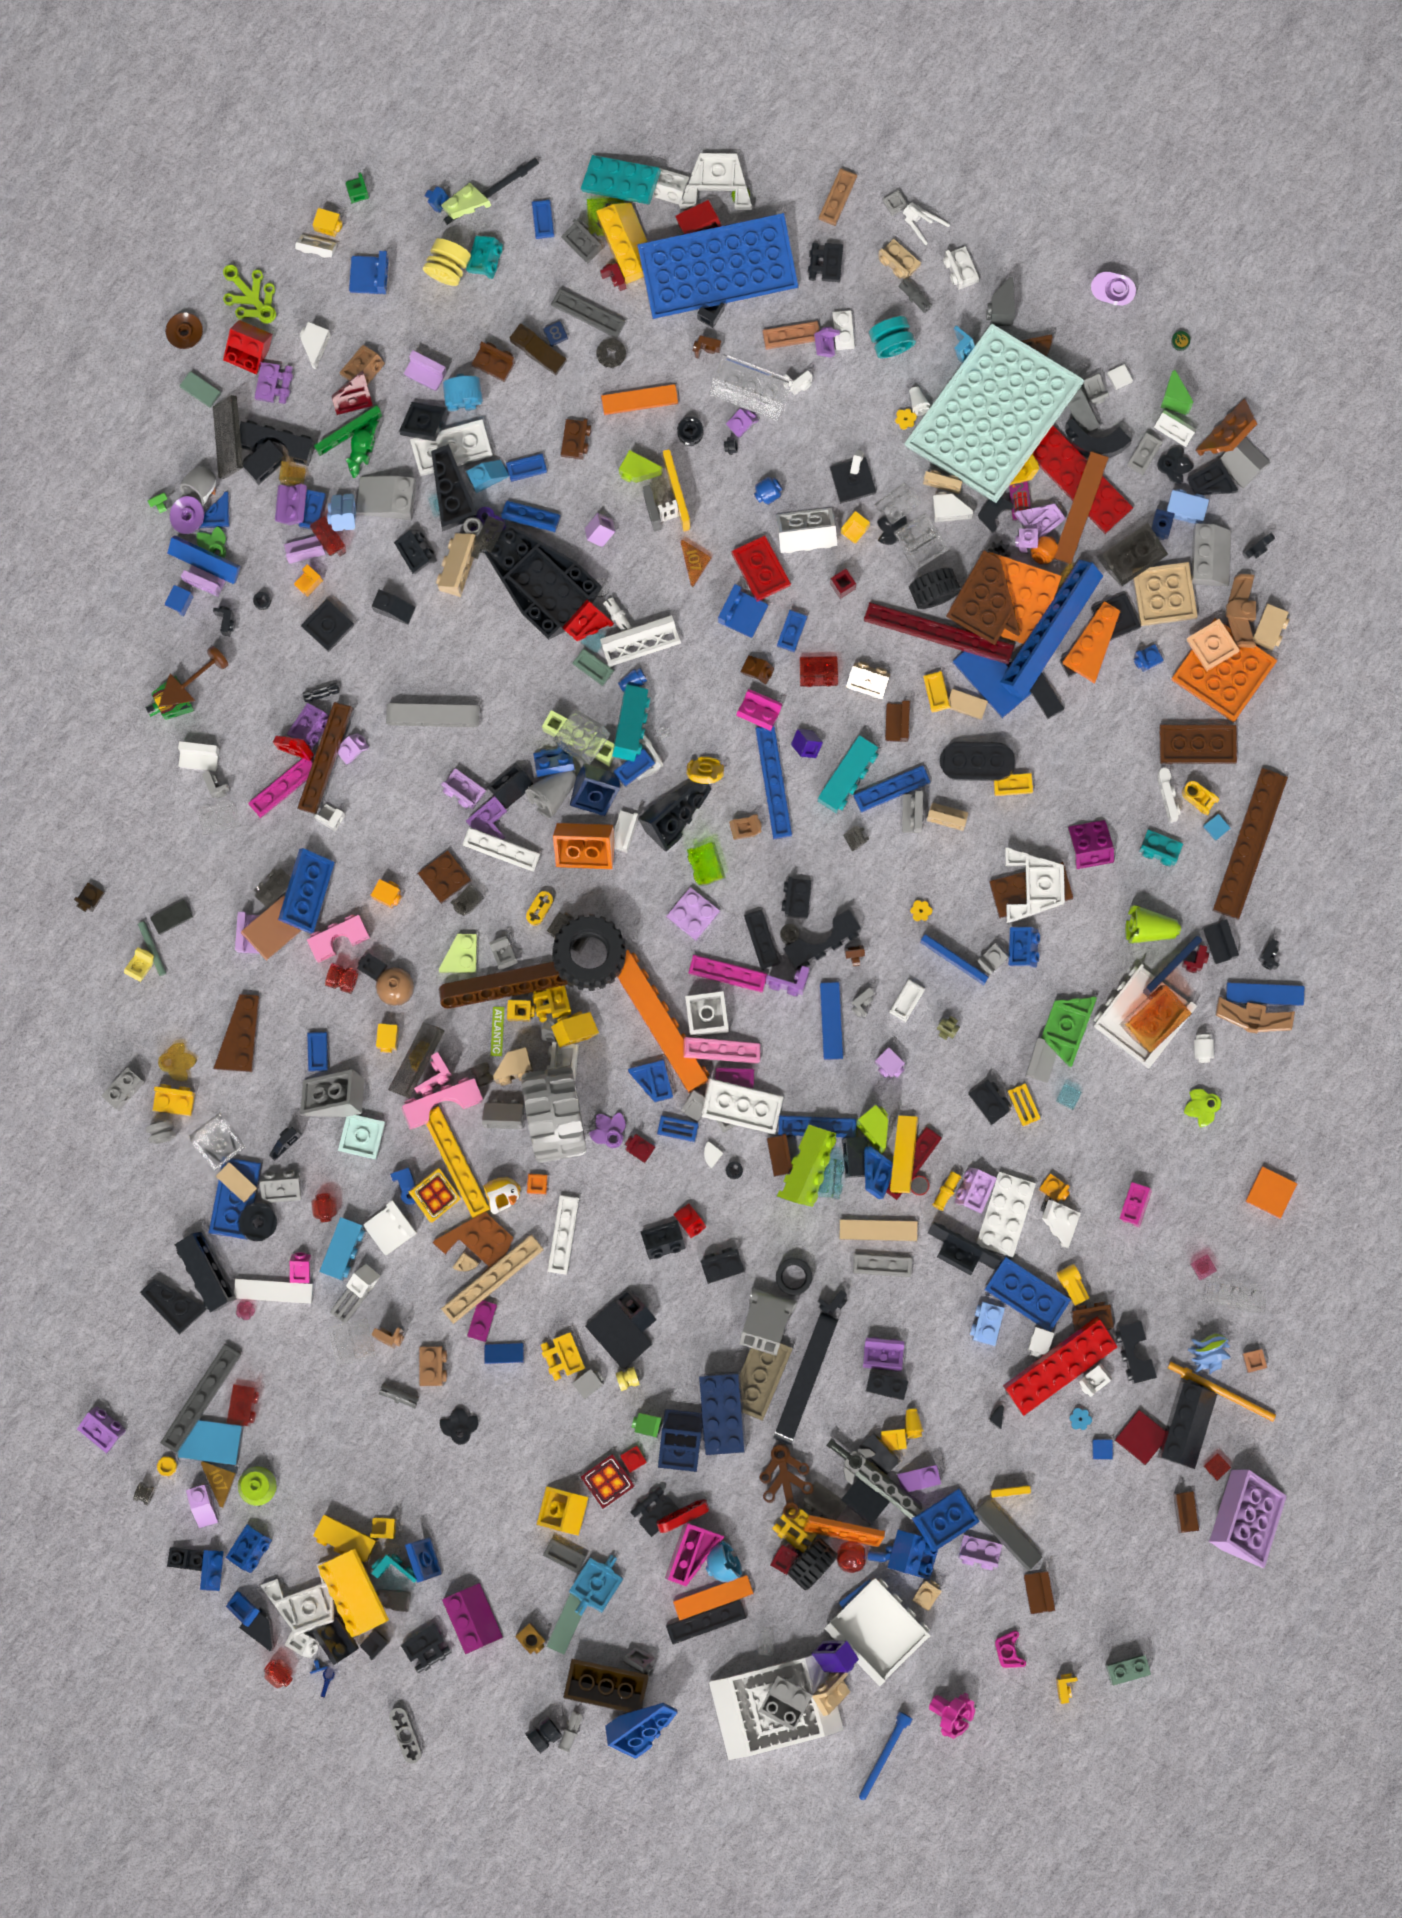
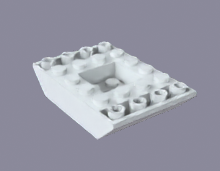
(751, 1732)

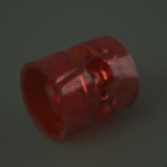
(341, 978)

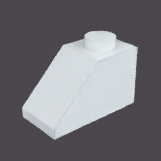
(314, 341)
(949, 508)

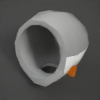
(200, 482)

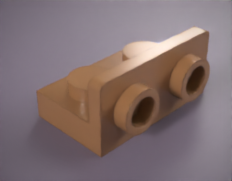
(365, 361)
(386, 1337)
(431, 1366)

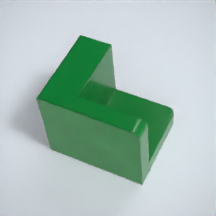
(357, 189)

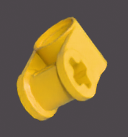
(1201, 797)

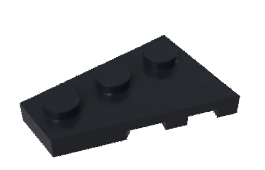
(174, 1307)

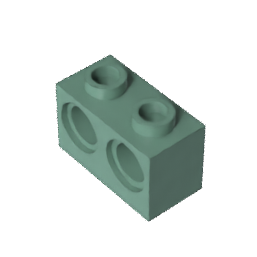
(1128, 1669)

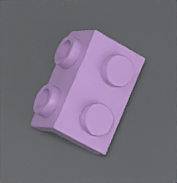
(463, 789)

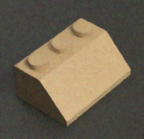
(456, 564)

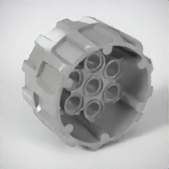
(553, 1114)

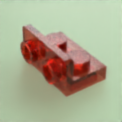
(328, 537)
(819, 671)
(242, 1405)

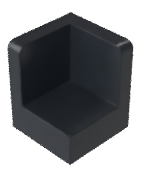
(710, 314)
(374, 1644)

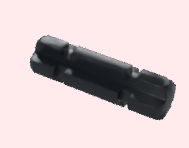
(321, 692)

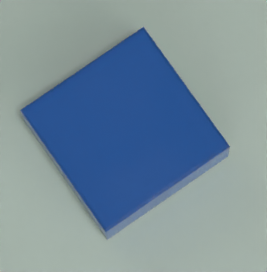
(1102, 1449)

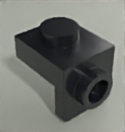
(228, 622)
(838, 1302)

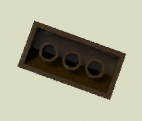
(605, 1686)

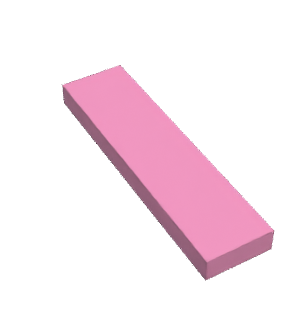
(721, 1050)

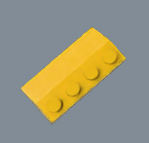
(622, 235)
(353, 1593)

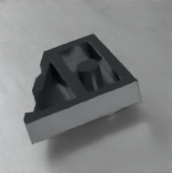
(1212, 480)
(286, 1140)

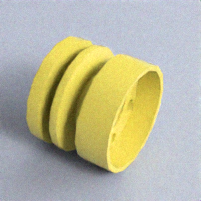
(446, 262)

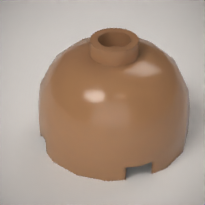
(395, 986)

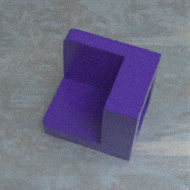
(806, 743)

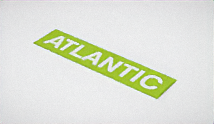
(497, 1031)

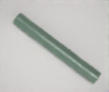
(151, 947)

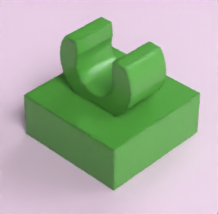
(158, 501)

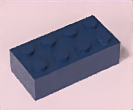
(722, 1413)

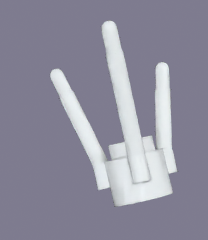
(914, 213)

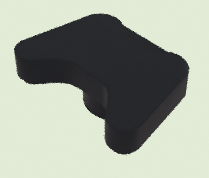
(992, 510)
(1259, 548)

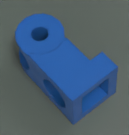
(406, 1183)

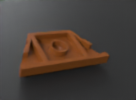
(1230, 431)

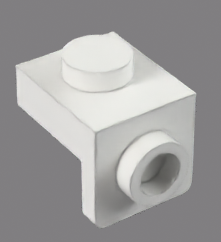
(801, 383)
(1095, 1380)

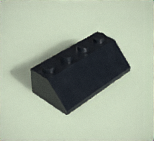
(1187, 1425)

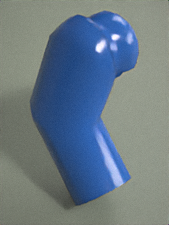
(880, 1556)

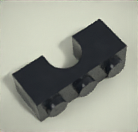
(1137, 1369)

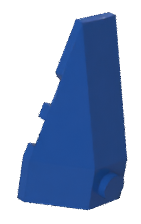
(637, 1730)

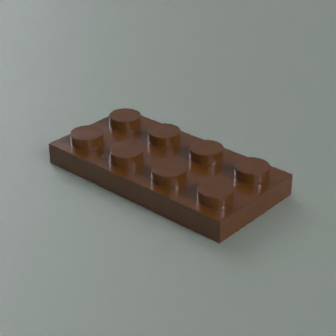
(1198, 744)
(1012, 891)

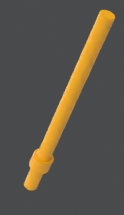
(1186, 1373)

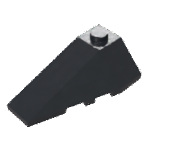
(671, 814)

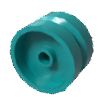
(892, 337)

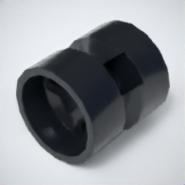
(543, 1734)

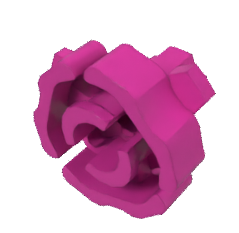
(953, 1713)

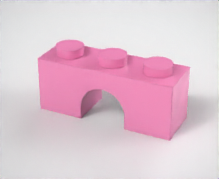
(322, 943)

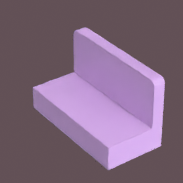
(425, 371)
(303, 549)
(242, 945)

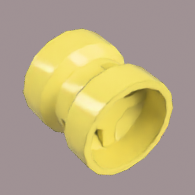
(627, 1378)

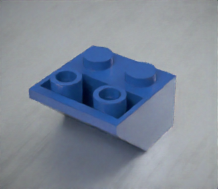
(912, 1555)

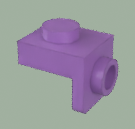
(824, 341)
(742, 421)

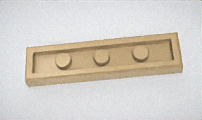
(878, 1230)

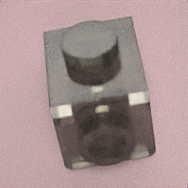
(467, 900)

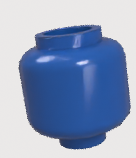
(768, 490)

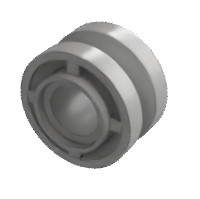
(160, 1132)

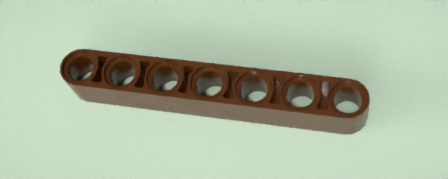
(499, 985)

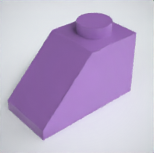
(919, 1478)

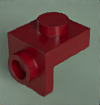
(1201, 958)
(784, 1558)

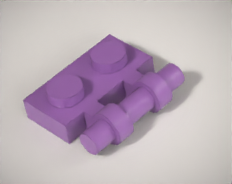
(268, 380)

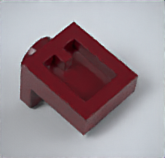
(617, 278)
(639, 1148)

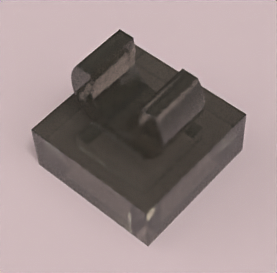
(855, 838)

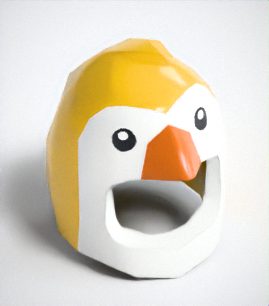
(501, 1193)

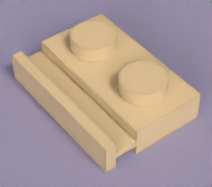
(938, 481)

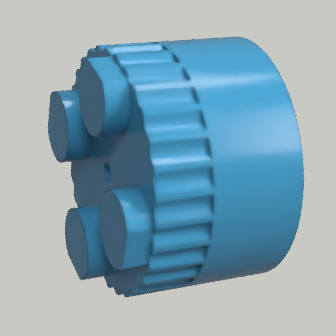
(462, 392)

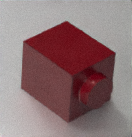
(843, 583)

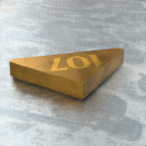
(219, 1480)

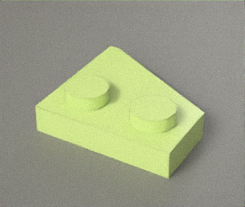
(464, 202)
(461, 955)

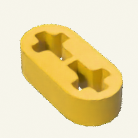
(535, 906)

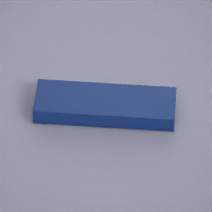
(530, 516)

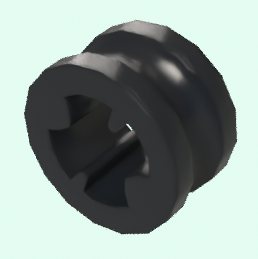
(258, 596)
(728, 1172)

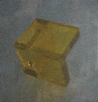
(291, 475)

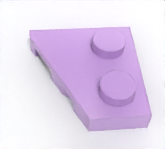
(1041, 518)

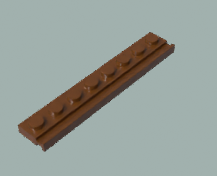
(1250, 843)

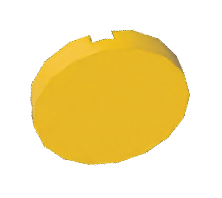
(705, 770)

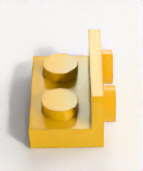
(173, 1100)

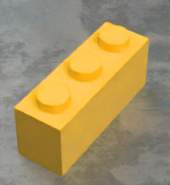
(344, 1538)

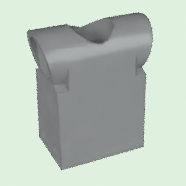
(766, 1321)

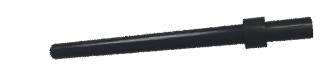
(521, 171)

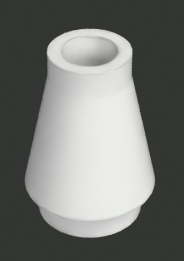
(919, 403)

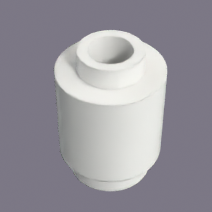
(1204, 1048)

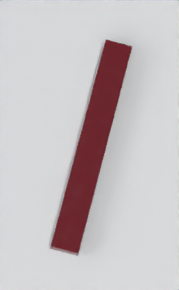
(937, 633)

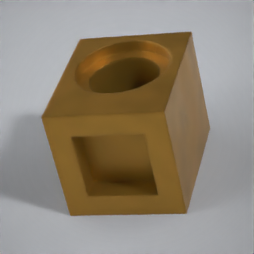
(522, 1636)

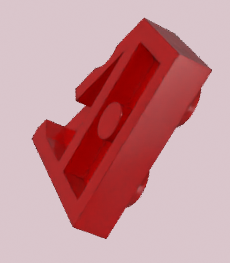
(586, 622)

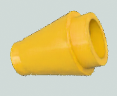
(913, 1425)

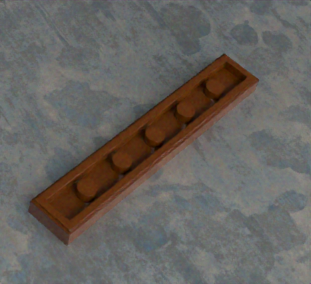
(325, 758)

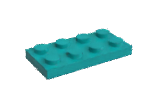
(620, 179)

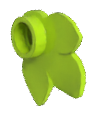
(1199, 1106)

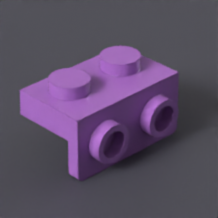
(883, 1354)

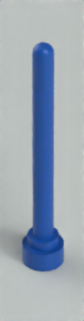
(902, 1722)

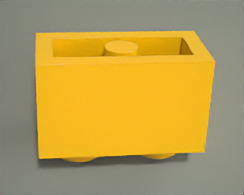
(574, 1029)

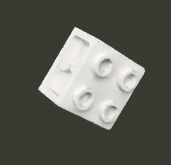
(390, 1228)

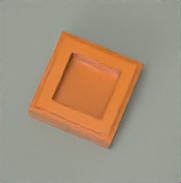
(537, 1184)

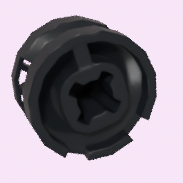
(690, 431)

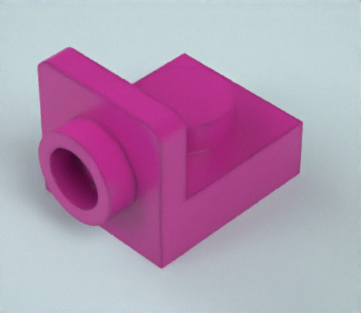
(300, 1267)

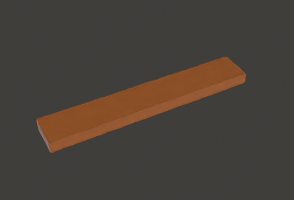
(1081, 507)

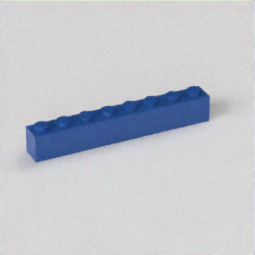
(1051, 629)

